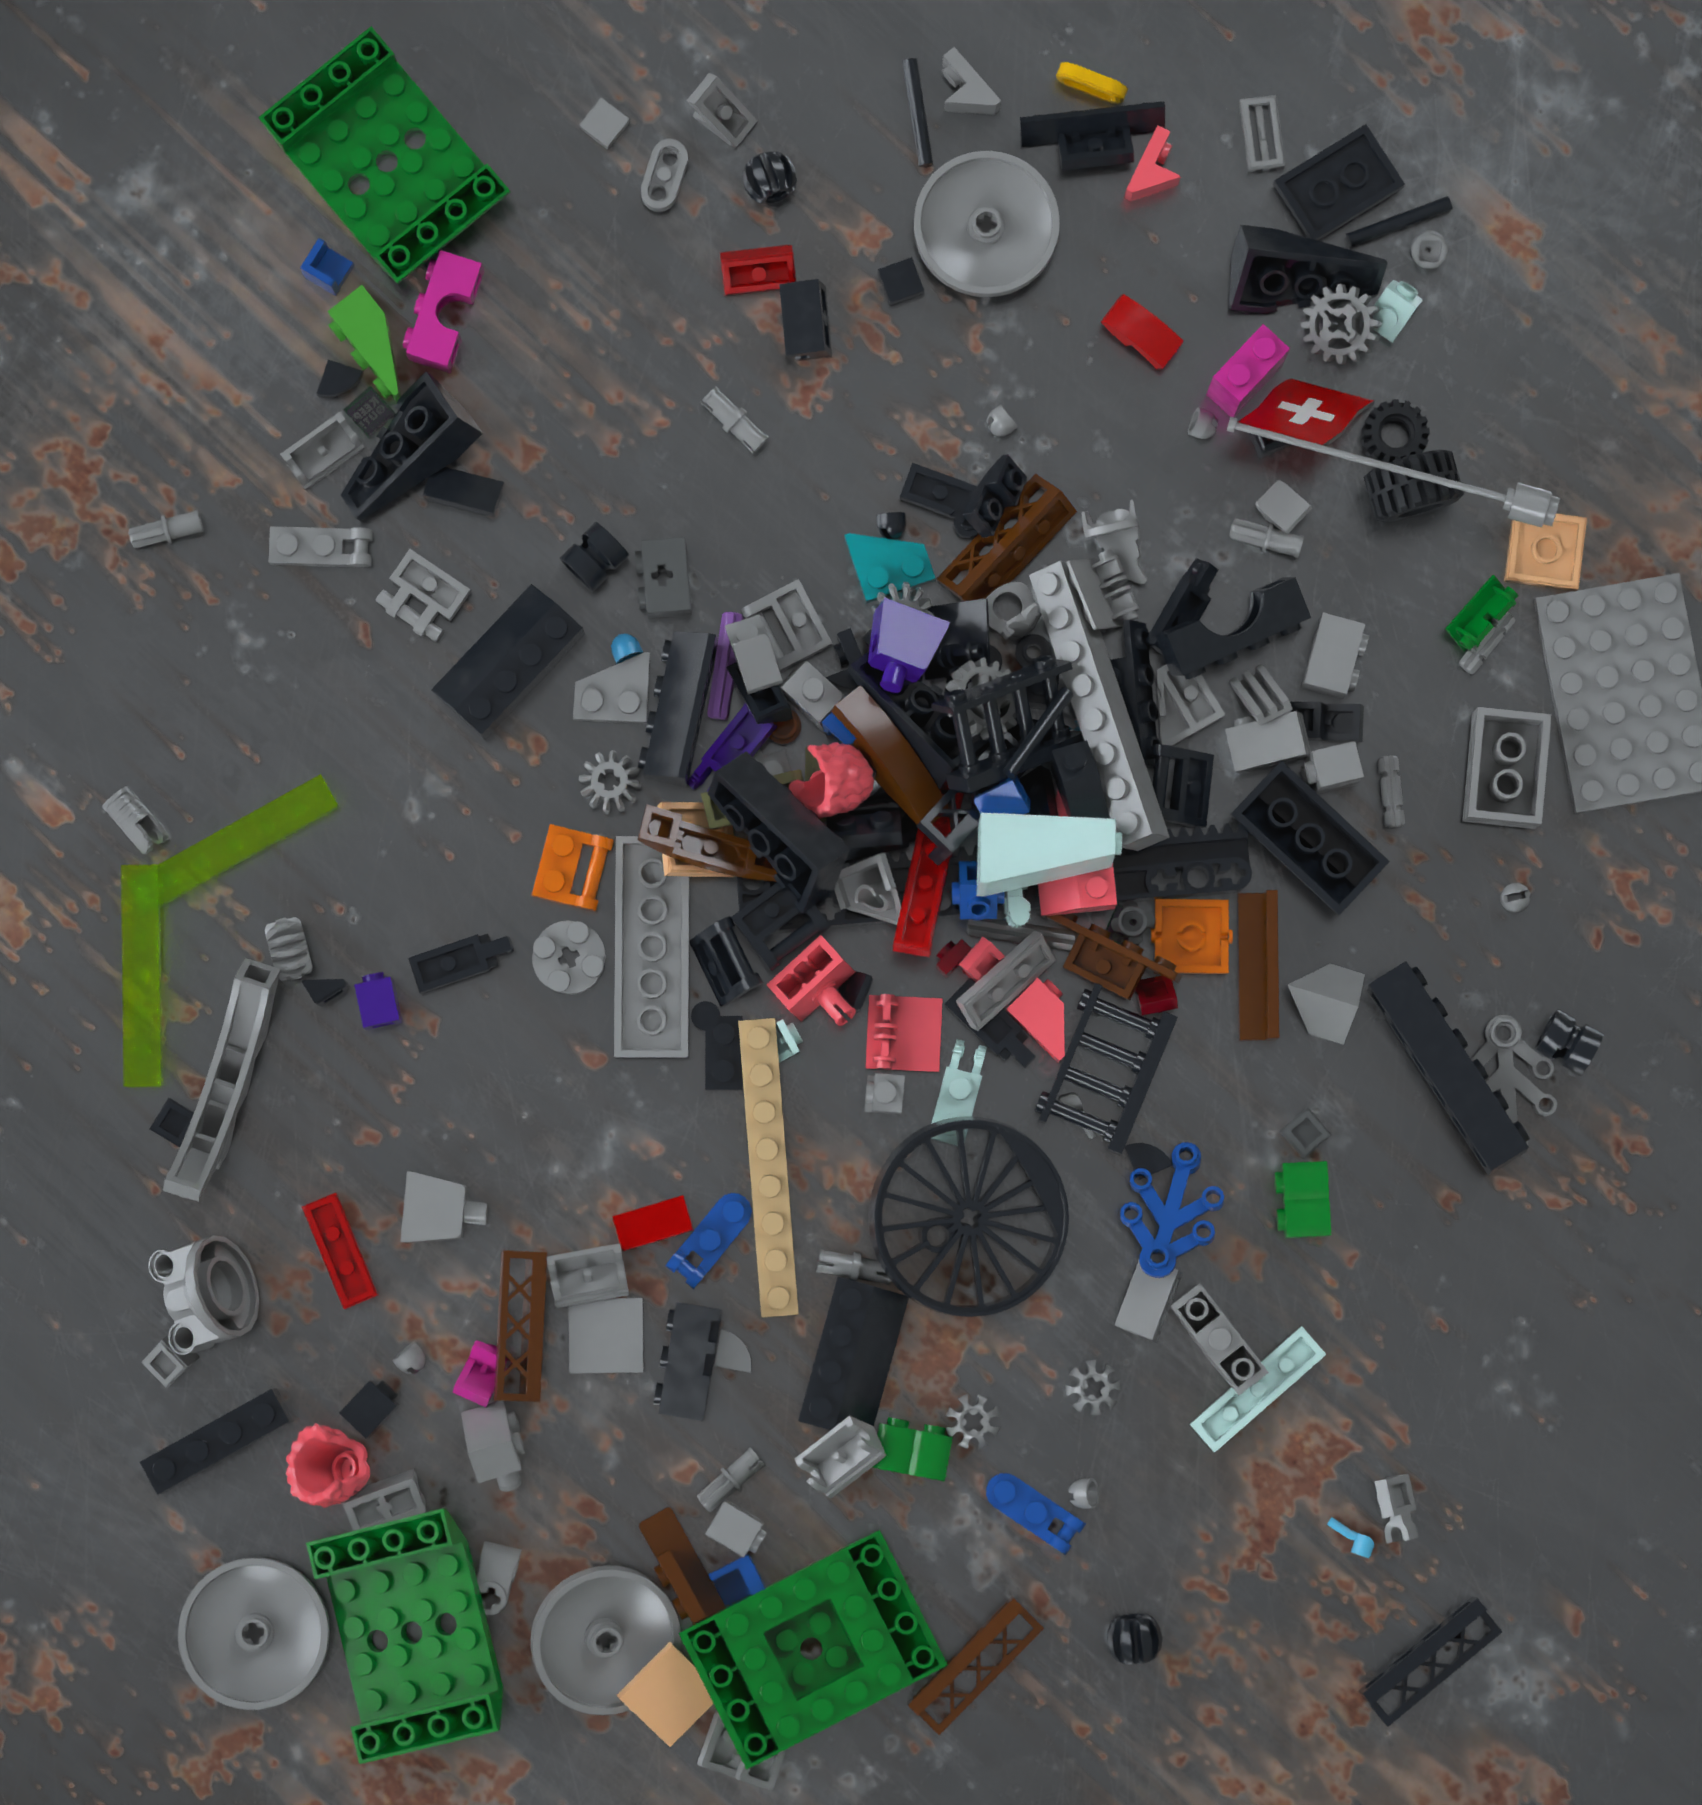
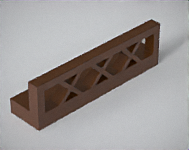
(1012, 546)
(1258, 966)
(531, 1322)
(965, 1655)

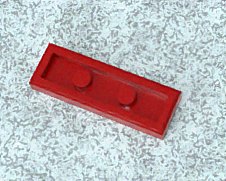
(340, 1251)

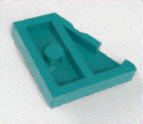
(888, 562)

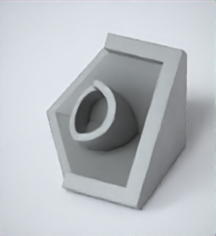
(869, 889)
(1328, 1001)

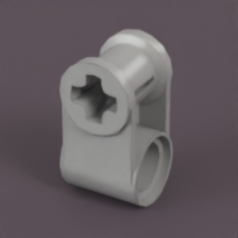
(497, 1570)

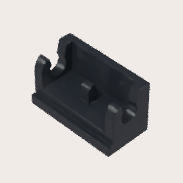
(805, 320)

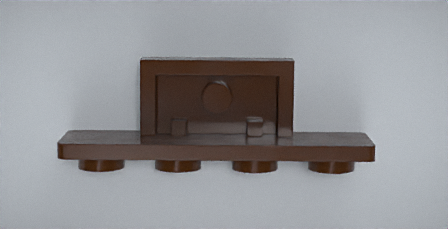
(1107, 962)
(680, 1567)

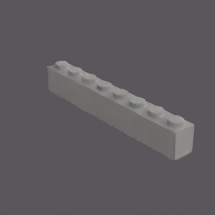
(1100, 710)

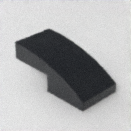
(1331, 721)

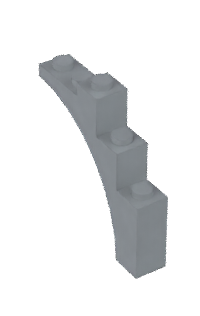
(227, 1080)

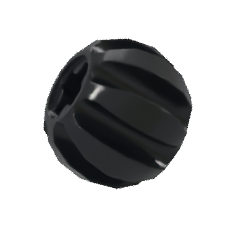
(769, 177)
(1134, 1638)

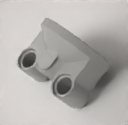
(206, 1292)

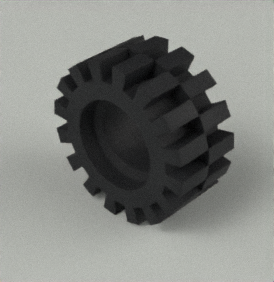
(1398, 412)

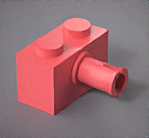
(814, 981)

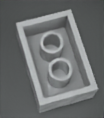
(1506, 768)

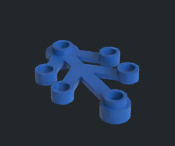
(1170, 1216)

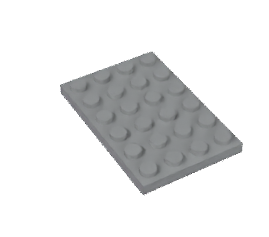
(1624, 691)

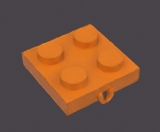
(1193, 934)

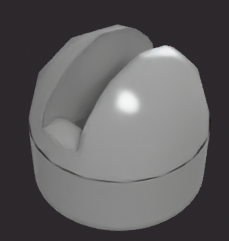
(1001, 422)
(1202, 424)
(1516, 905)
(410, 1359)
(1085, 1493)

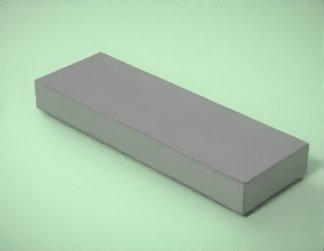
(1006, 980)

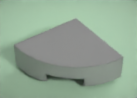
(732, 1353)

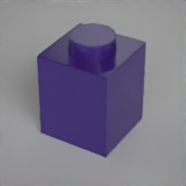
(378, 1001)

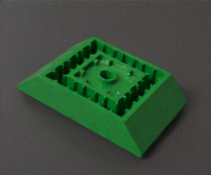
(868, 1638)

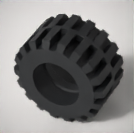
(1402, 496)

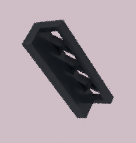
(969, 818)
(1423, 1650)

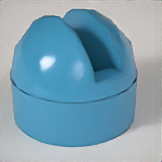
(625, 647)

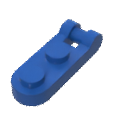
(712, 1237)
(1032, 1510)

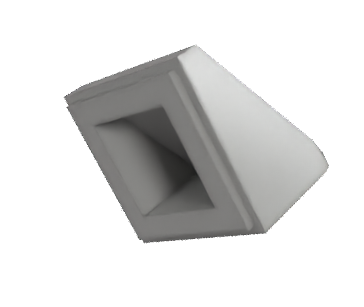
(1283, 506)
(167, 1364)

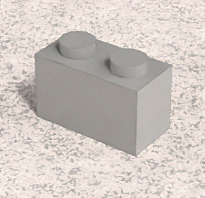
(1334, 656)
(1265, 745)
(1333, 768)
(736, 1529)

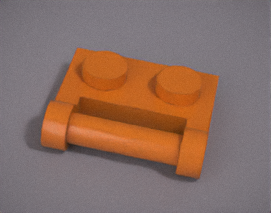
(560, 865)

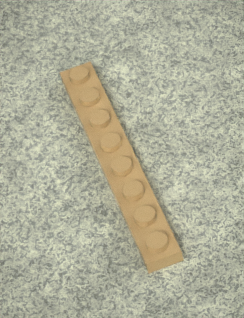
(768, 1167)

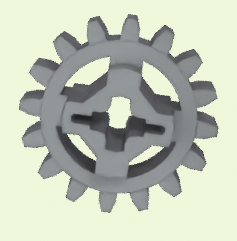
(1330, 334)
(981, 674)

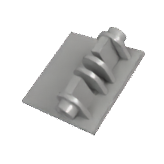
(1100, 602)

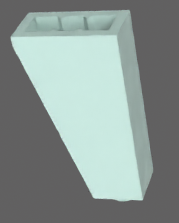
(1040, 848)

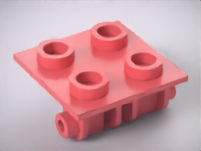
(904, 1033)

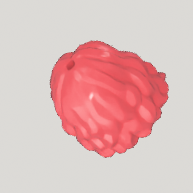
(840, 783)
(326, 1466)

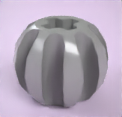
(1103, 1391)
(961, 1421)

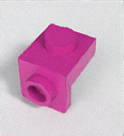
(478, 1375)

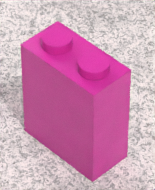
(1247, 371)

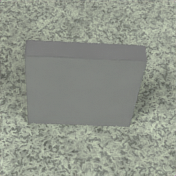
(606, 1336)

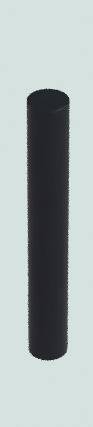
(918, 112)
(1399, 221)
(1037, 733)

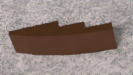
(890, 754)

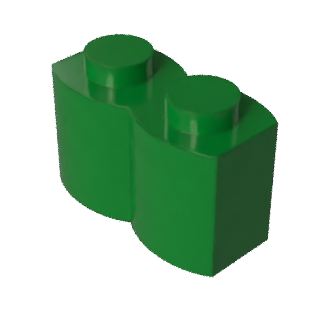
(1304, 1198)
(913, 1450)

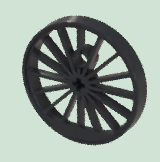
(1041, 1175)

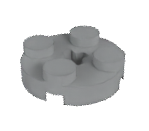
(548, 950)

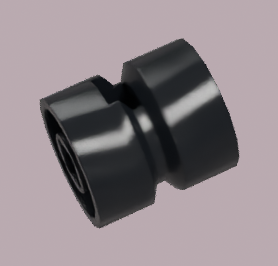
(594, 556)
(1569, 1042)

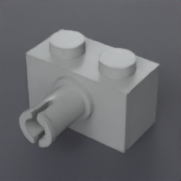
(494, 1444)

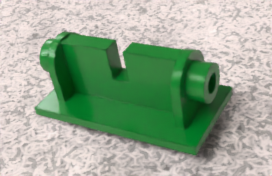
(1475, 618)

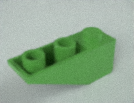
(367, 330)

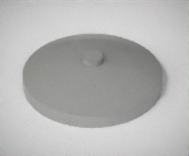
(986, 223)
(253, 1633)
(599, 1635)

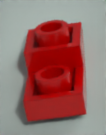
(1143, 330)

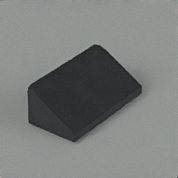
(464, 491)
(765, 705)

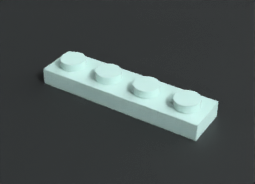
(1235, 1411)

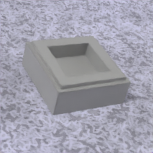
(604, 123)

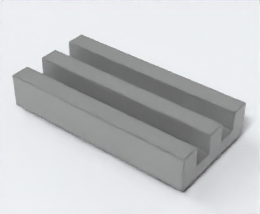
(1265, 164)
(1253, 681)

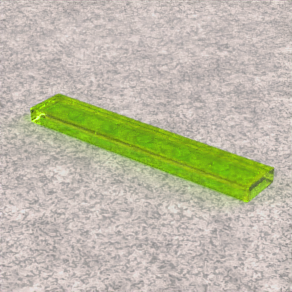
(245, 838)
(141, 975)

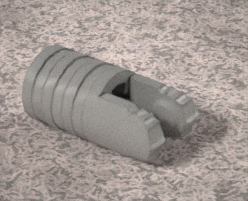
(135, 820)

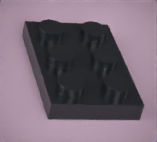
(1339, 183)

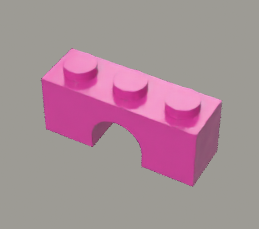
(451, 280)

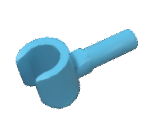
(1362, 1544)

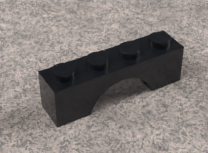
(1272, 610)
(216, 1441)

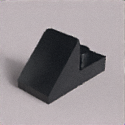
(847, 653)

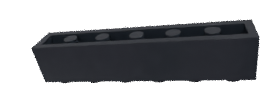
(1448, 1068)

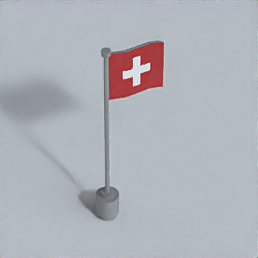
(1318, 415)

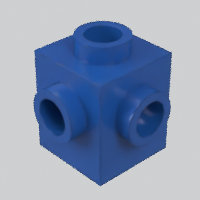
(966, 896)

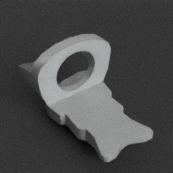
(1119, 532)
(1020, 624)

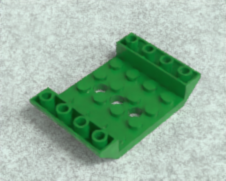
(354, 115)
(411, 1690)

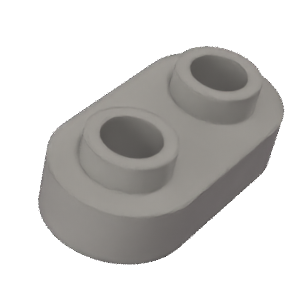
(664, 176)

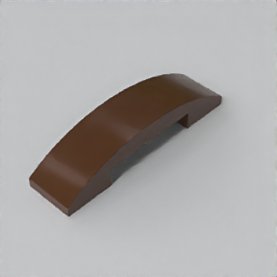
(701, 846)

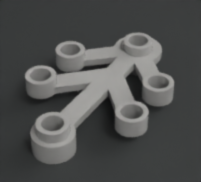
(1507, 1077)

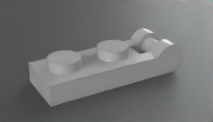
(319, 546)

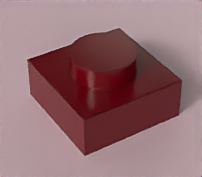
(951, 956)
(1156, 995)

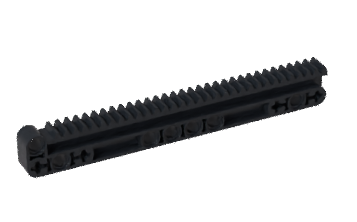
(1131, 872)

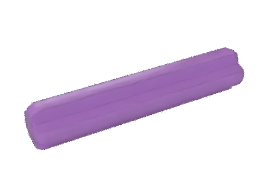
(722, 682)

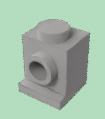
(884, 1093)

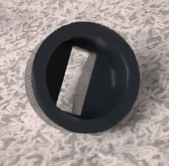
(891, 524)

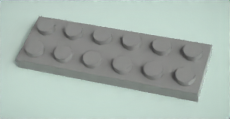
(650, 955)

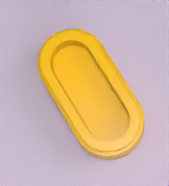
(1091, 83)

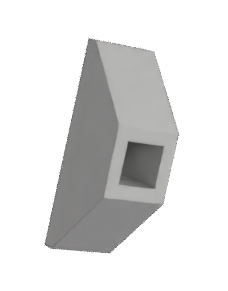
(1218, 1339)

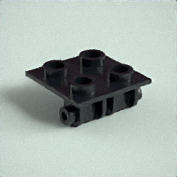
(964, 639)

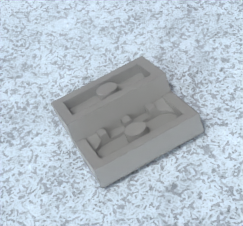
(721, 1756)

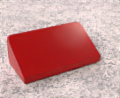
(757, 269)
(652, 1223)

